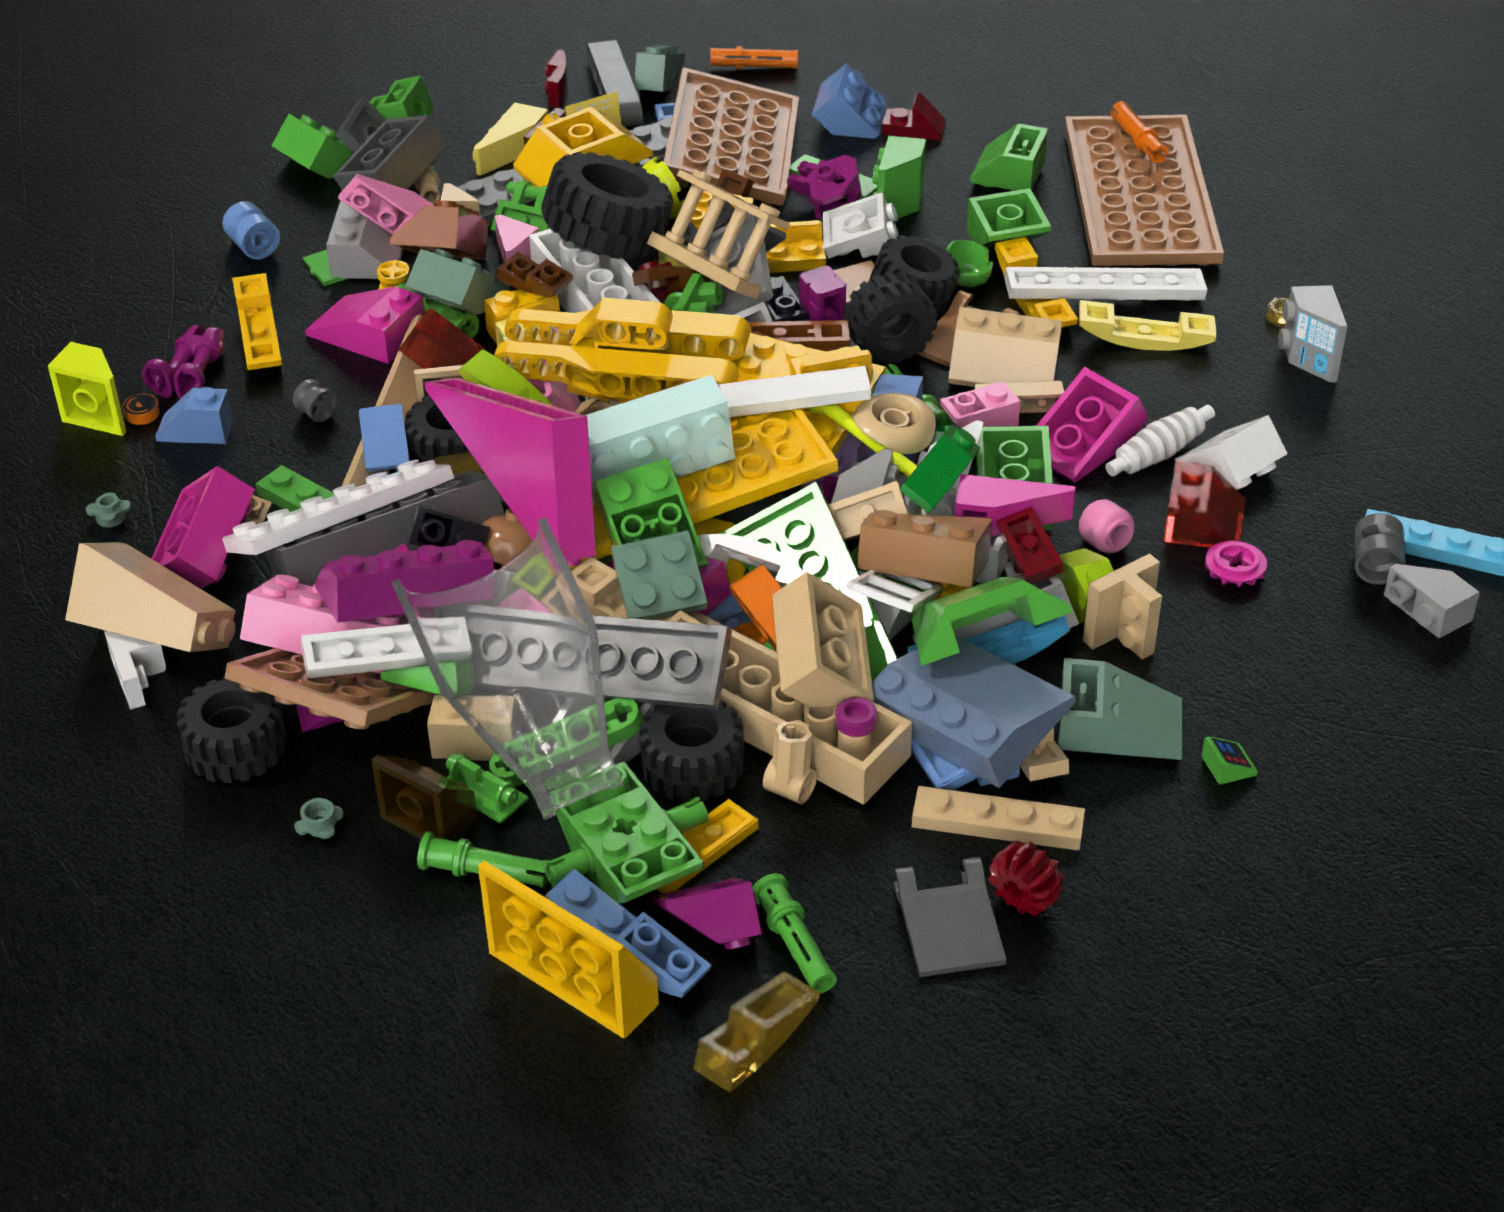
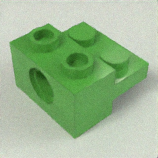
(405, 99)

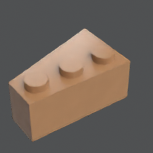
(925, 546)

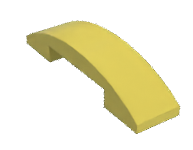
(1146, 334)

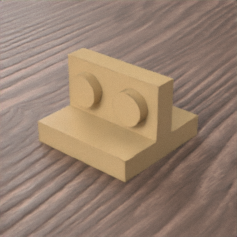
(1125, 607)

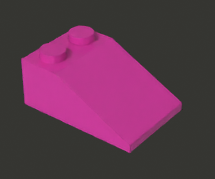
(369, 322)
(1090, 424)

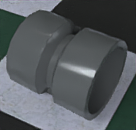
(1378, 545)

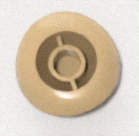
(897, 421)

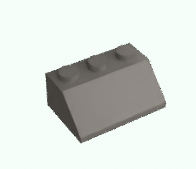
(358, 245)

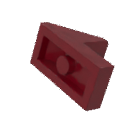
(921, 122)
(1029, 546)

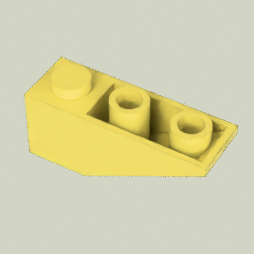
(505, 139)

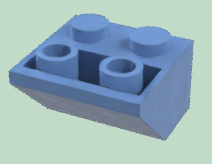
(849, 105)

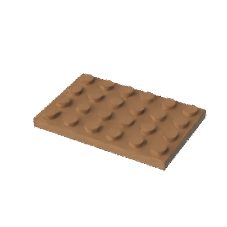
(735, 129)

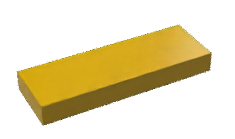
(722, 832)

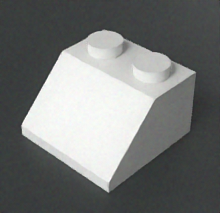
(1240, 451)

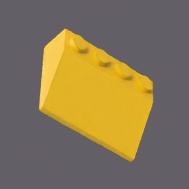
(565, 954)

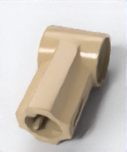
(790, 769)

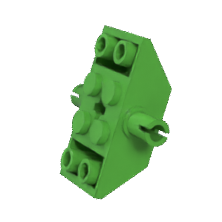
(627, 839)

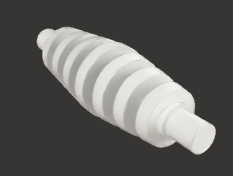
(1160, 440)

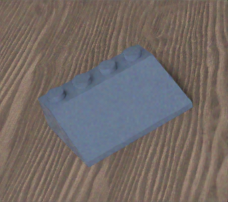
(972, 708)

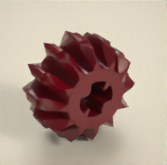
(1026, 878)

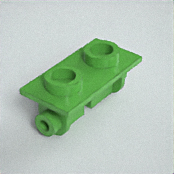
(492, 795)

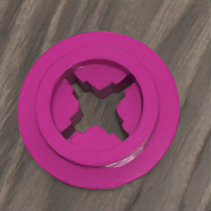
(1227, 553)

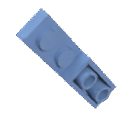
(669, 958)

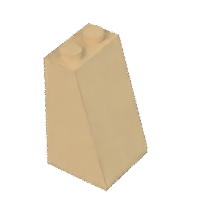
(141, 599)

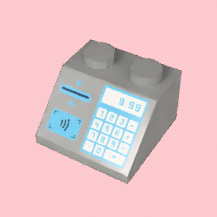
(1314, 331)

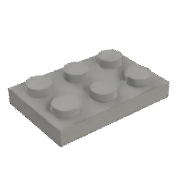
(734, 301)

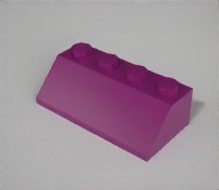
(363, 587)

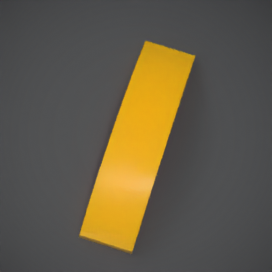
(1020, 253)
(257, 321)

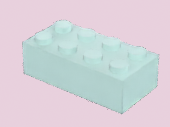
(678, 423)

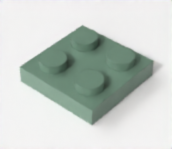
(659, 577)

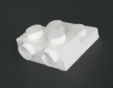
(859, 226)

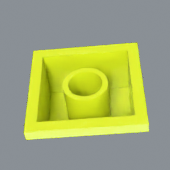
(86, 389)

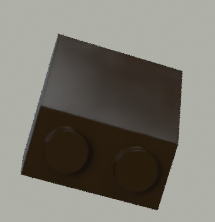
(422, 799)

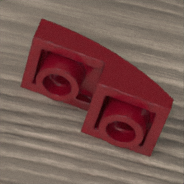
(557, 81)

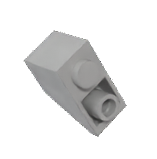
(1432, 597)

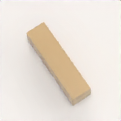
(1034, 395)

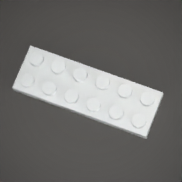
(345, 504)

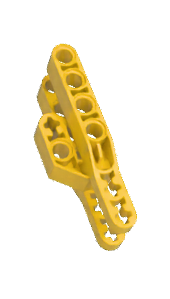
(624, 347)

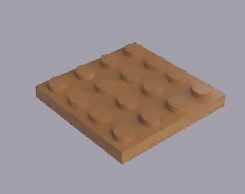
(355, 697)

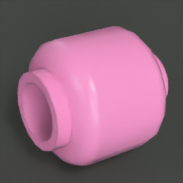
(1106, 526)

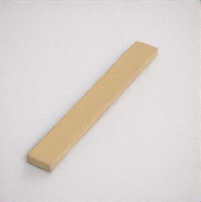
(398, 389)

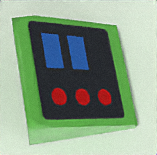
(1227, 760)

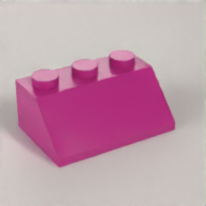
(197, 524)

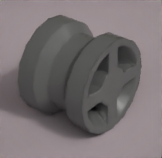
(315, 400)

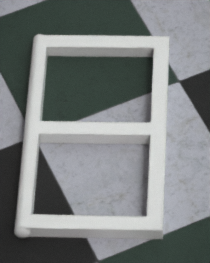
(917, 598)

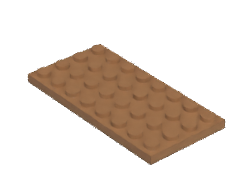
(1141, 208)

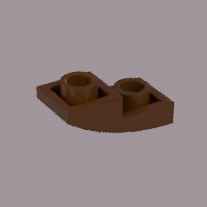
(671, 277)
(533, 278)

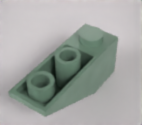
(657, 67)

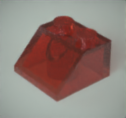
(438, 343)
(1203, 507)

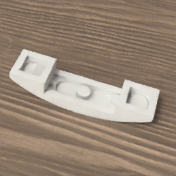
(750, 552)

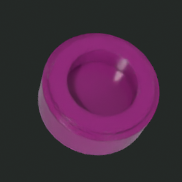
(856, 717)

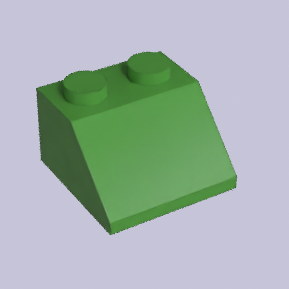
(1006, 217)

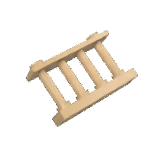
(694, 254)

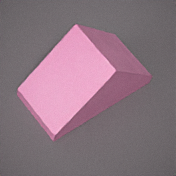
(513, 236)

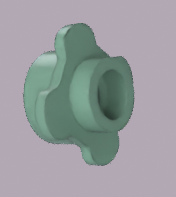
(109, 510)
(318, 818)

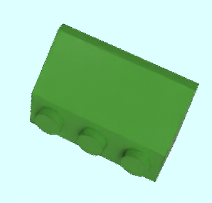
(1015, 454)

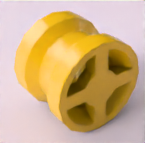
(392, 273)

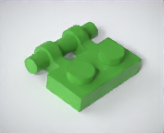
(517, 208)

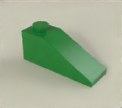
(940, 468)

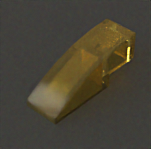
(754, 1030)

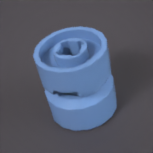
(251, 230)

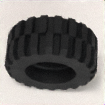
(606, 205)

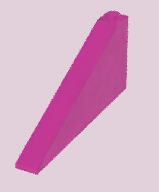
(530, 455)

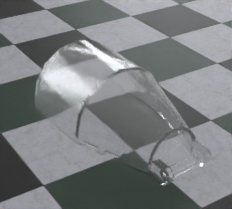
(523, 670)

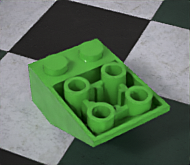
(644, 506)

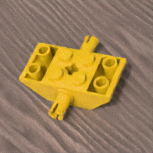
(578, 132)

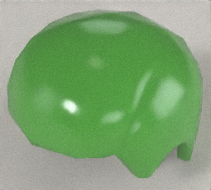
(972, 261)

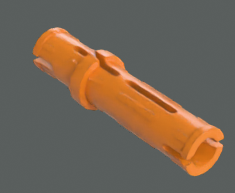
(718, 58)
(1143, 137)

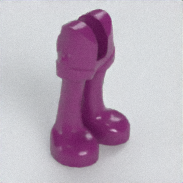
(179, 375)

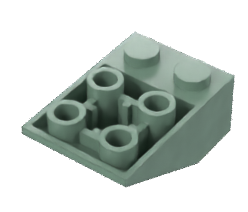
(452, 281)
(1118, 713)

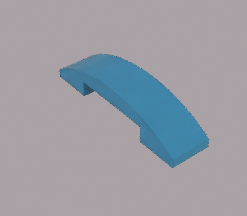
(1019, 639)

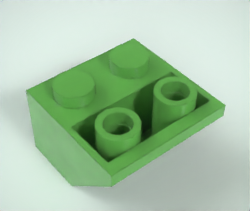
(312, 146)
(1012, 159)
(901, 173)

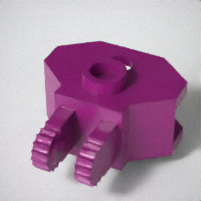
(827, 183)

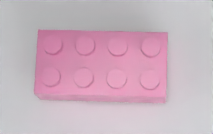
(285, 610)

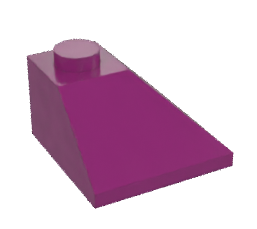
(716, 910)

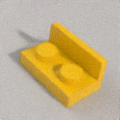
(800, 250)
(832, 360)

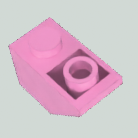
(990, 404)

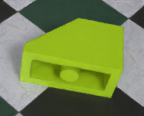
(1079, 570)

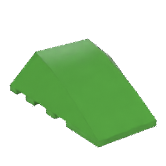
(938, 619)

